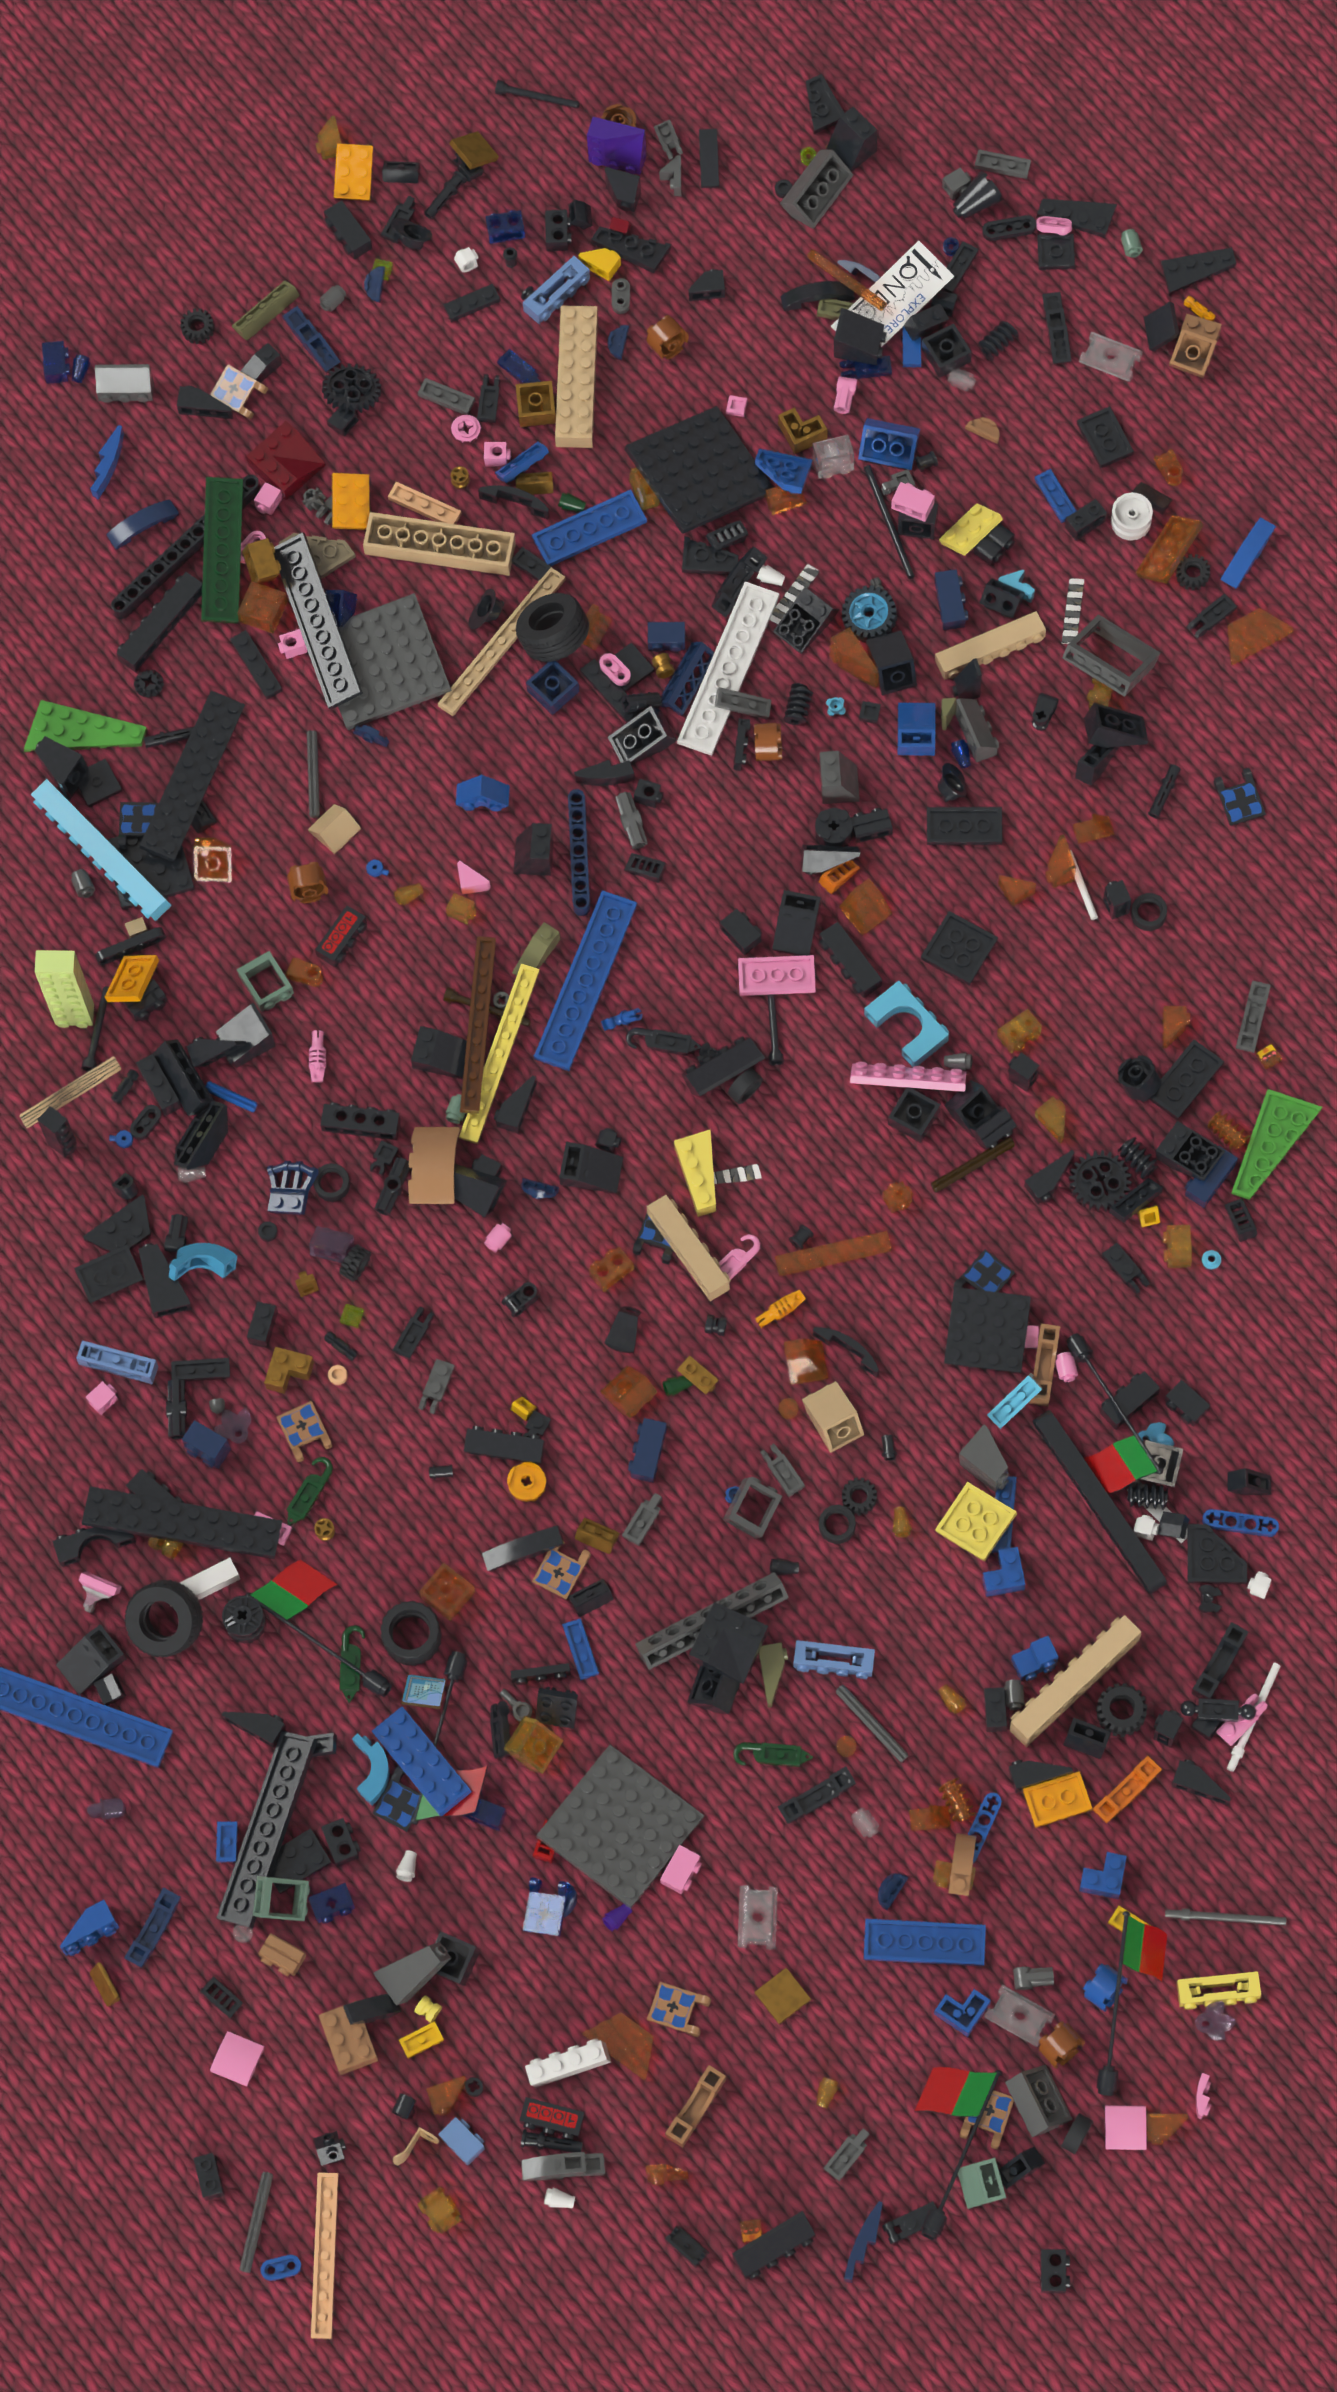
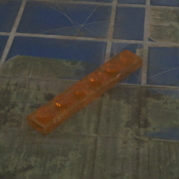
(833, 1253)

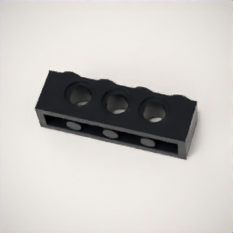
(368, 1128)

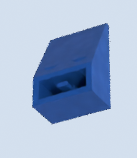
(916, 729)
(92, 1925)

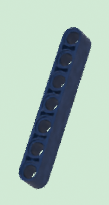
(576, 844)

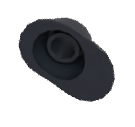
(411, 234)
(486, 610)
(951, 783)

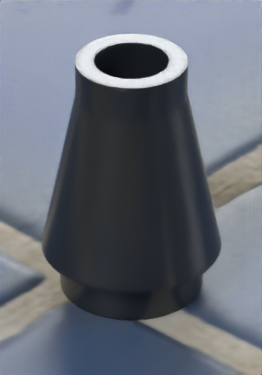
(783, 1567)

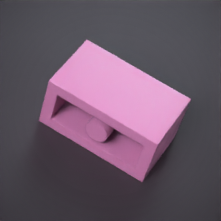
(913, 501)
(680, 1870)

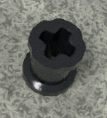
(926, 461)
(801, 1237)

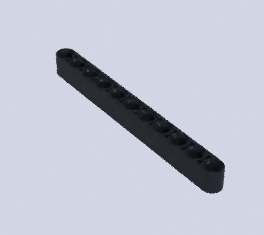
(168, 566)
(1099, 1502)

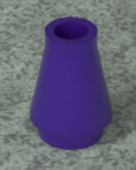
(616, 1917)

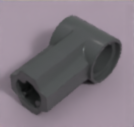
(1027, 1978)

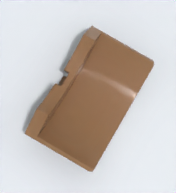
(433, 1165)

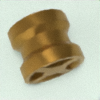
(457, 474)
(322, 1526)

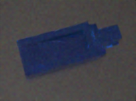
(518, 368)

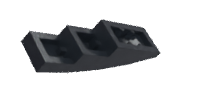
(1056, 328)
(522, 1548)

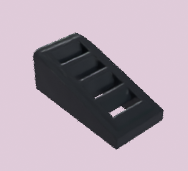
(736, 529)
(656, 877)
(1246, 1230)
(213, 1981)

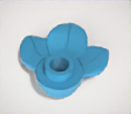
(1156, 1434)

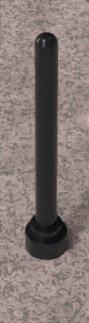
(503, 88)
(775, 1055)
(90, 1062)

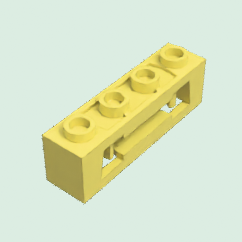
(1229, 1998)

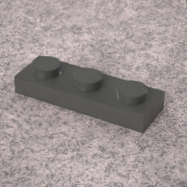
(1002, 164)
(446, 396)
(742, 703)

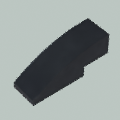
(709, 158)
(604, 774)
(371, 2009)

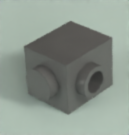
(956, 183)

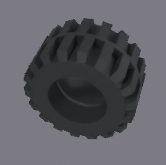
(1121, 1693)

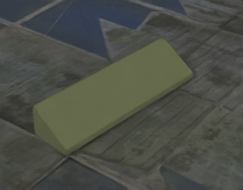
(265, 310)

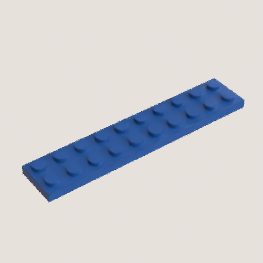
(585, 980)
(83, 1718)

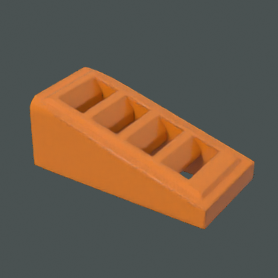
(831, 883)

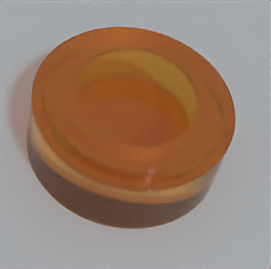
(788, 1408)
(846, 1746)

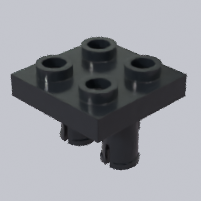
(557, 1707)

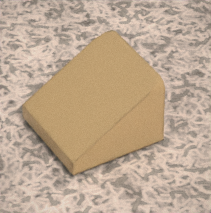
(136, 927)

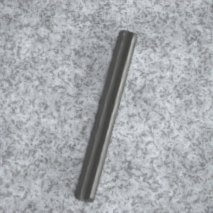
(313, 780)
(872, 1723)
(256, 2222)

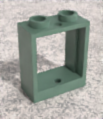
(256, 966)
(263, 1898)

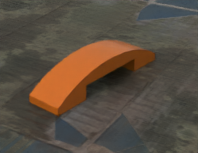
(1127, 1790)

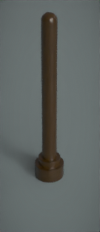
(452, 995)

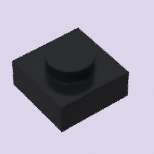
(870, 712)

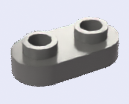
(620, 294)

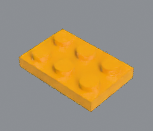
(353, 172)
(350, 501)
(131, 978)
(1057, 1799)

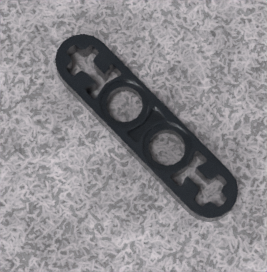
(130, 946)

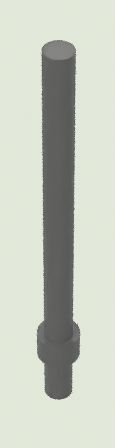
(1186, 1914)

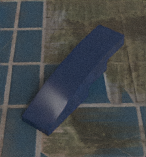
(311, 339)
(866, 2236)

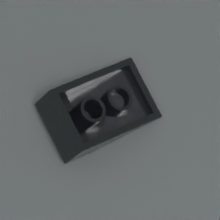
(1114, 727)
(642, 736)
(439, 1053)

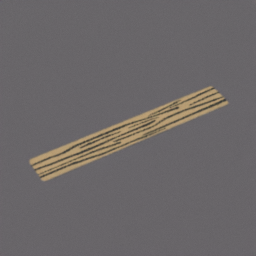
(71, 1091)

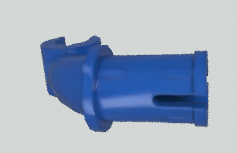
(624, 1018)

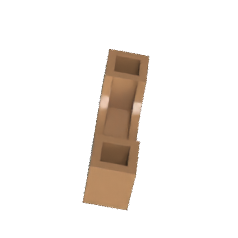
(1045, 1362)
(696, 2106)

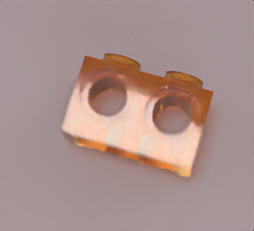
(615, 1272)

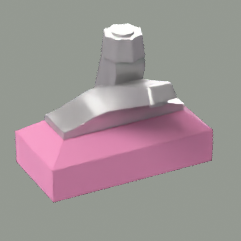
(97, 1589)

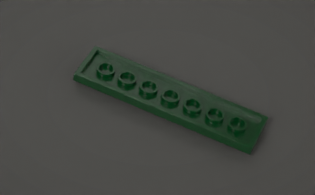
(221, 550)

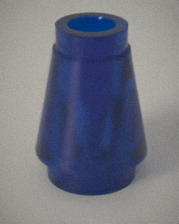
(80, 367)
(961, 752)

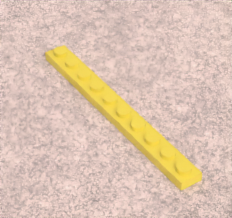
(501, 1050)

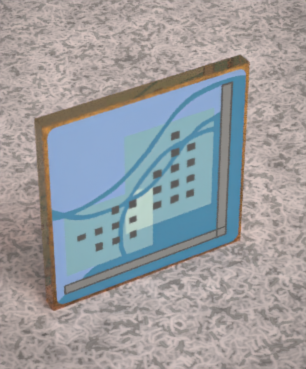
(423, 1691)

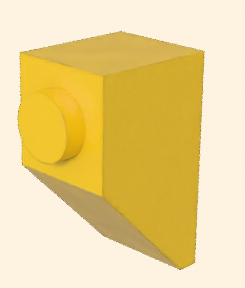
(601, 262)

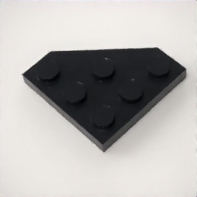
(1212, 1559)

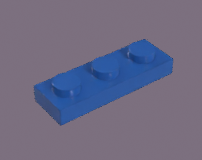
(522, 462)

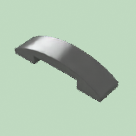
(1253, 1016)

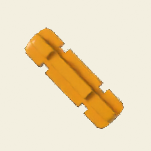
(1199, 309)

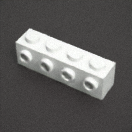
(567, 2064)

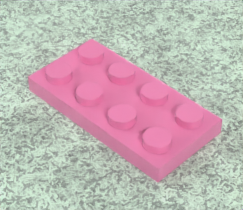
(776, 975)

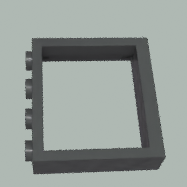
(1100, 669)

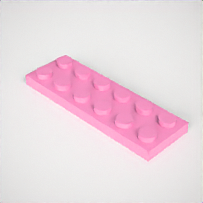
(908, 1077)

